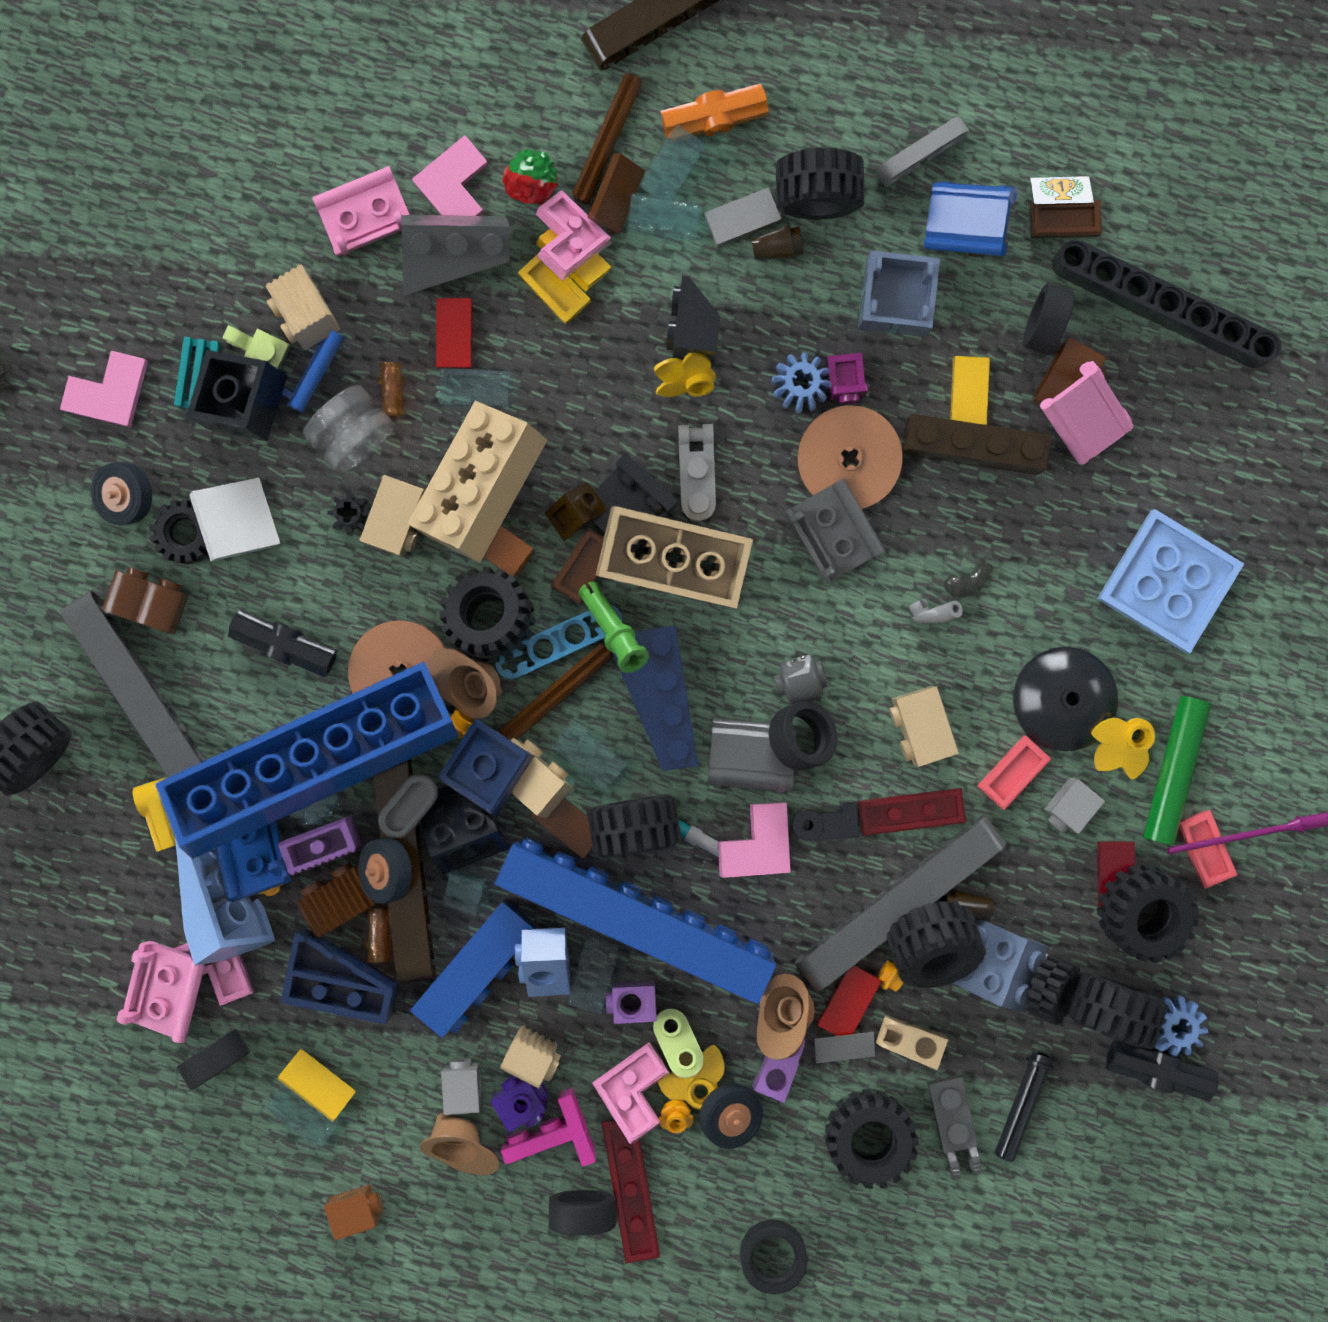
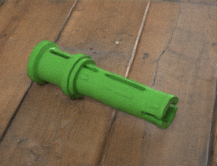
(618, 636)

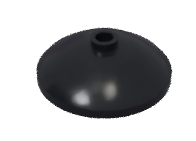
(1042, 694)

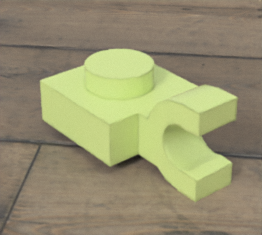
(261, 346)

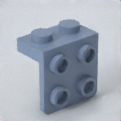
(1007, 967)

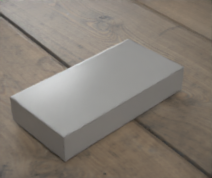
(742, 217)

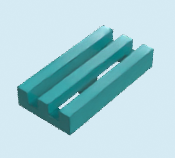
(184, 368)

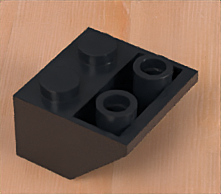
(695, 324)

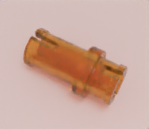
(391, 388)
(378, 935)

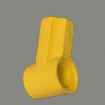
(151, 807)

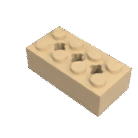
(477, 481)
(694, 544)

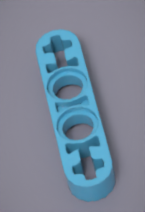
(561, 646)

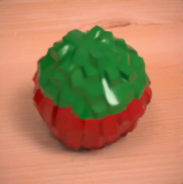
(530, 177)

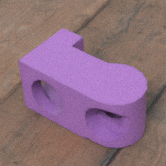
(777, 1076)

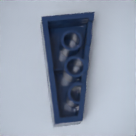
(662, 698)

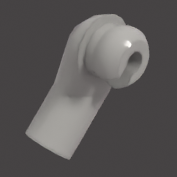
(938, 614)

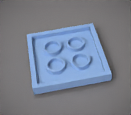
(1170, 581)

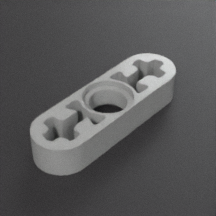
(926, 147)

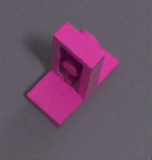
(553, 1133)

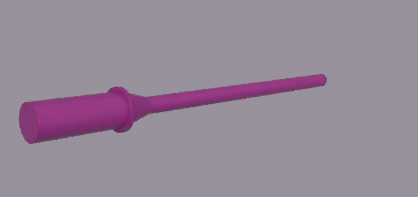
(1298, 824)

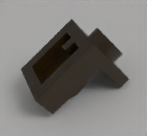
(575, 510)

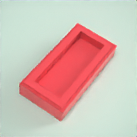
(1014, 772)
(1211, 862)

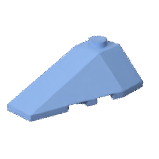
(211, 923)

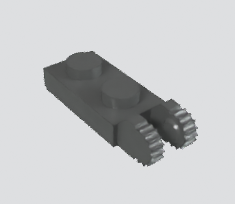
(954, 1122)

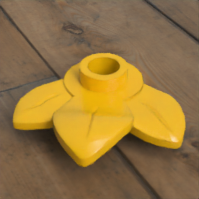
(689, 376)
(1119, 749)
(683, 1088)

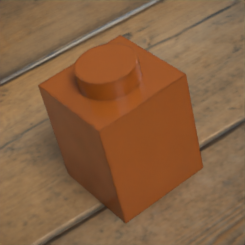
(509, 552)
(353, 1211)

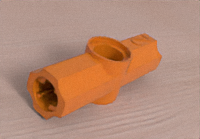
(717, 111)

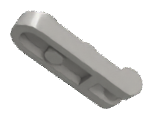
(697, 472)

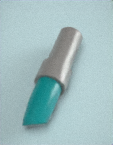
(695, 837)

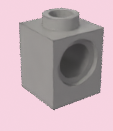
(1073, 806)
(461, 1087)

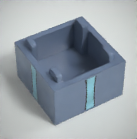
(899, 293)

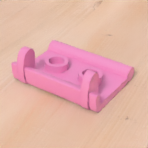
(361, 211)
(1087, 415)
(162, 990)

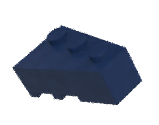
(336, 982)

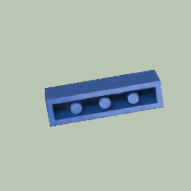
(472, 970)

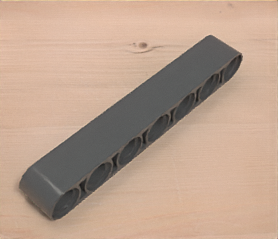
(131, 684)
(916, 888)

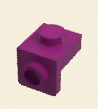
(846, 378)

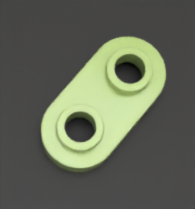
(678, 1043)

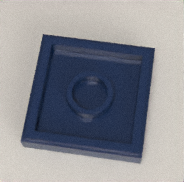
(485, 767)

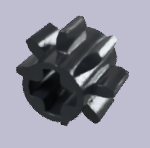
(344, 506)

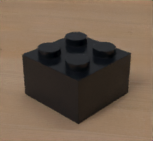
(236, 395)

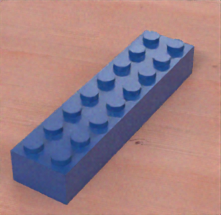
(305, 761)
(637, 920)

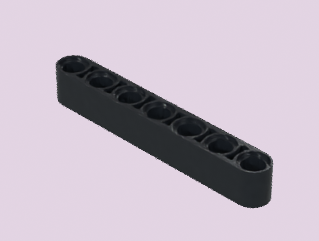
(1182, 304)

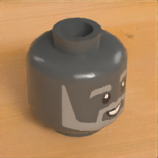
(801, 679)

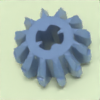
(797, 394)
(1181, 1037)

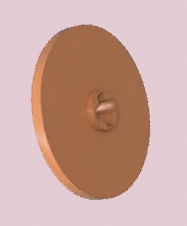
(847, 430)
(388, 646)

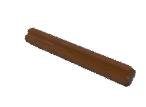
(606, 138)
(556, 692)

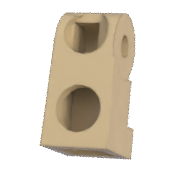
(912, 1041)

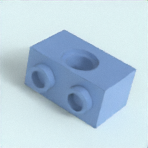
(544, 962)

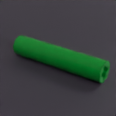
(1177, 770)

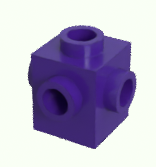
(513, 1111)

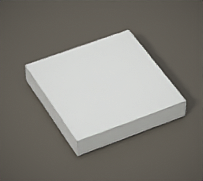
(234, 519)

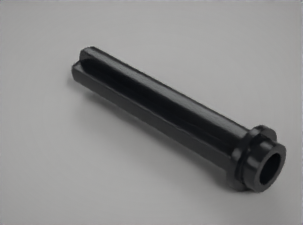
(1023, 1105)

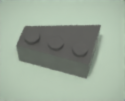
(450, 247)

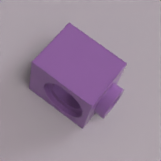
(644, 1013)

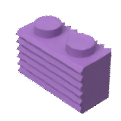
(320, 845)

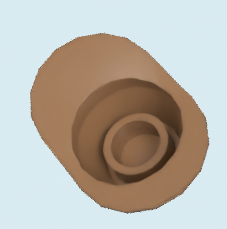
(465, 682)
(784, 1017)
(458, 1145)

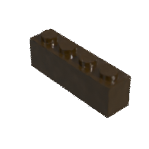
(976, 444)

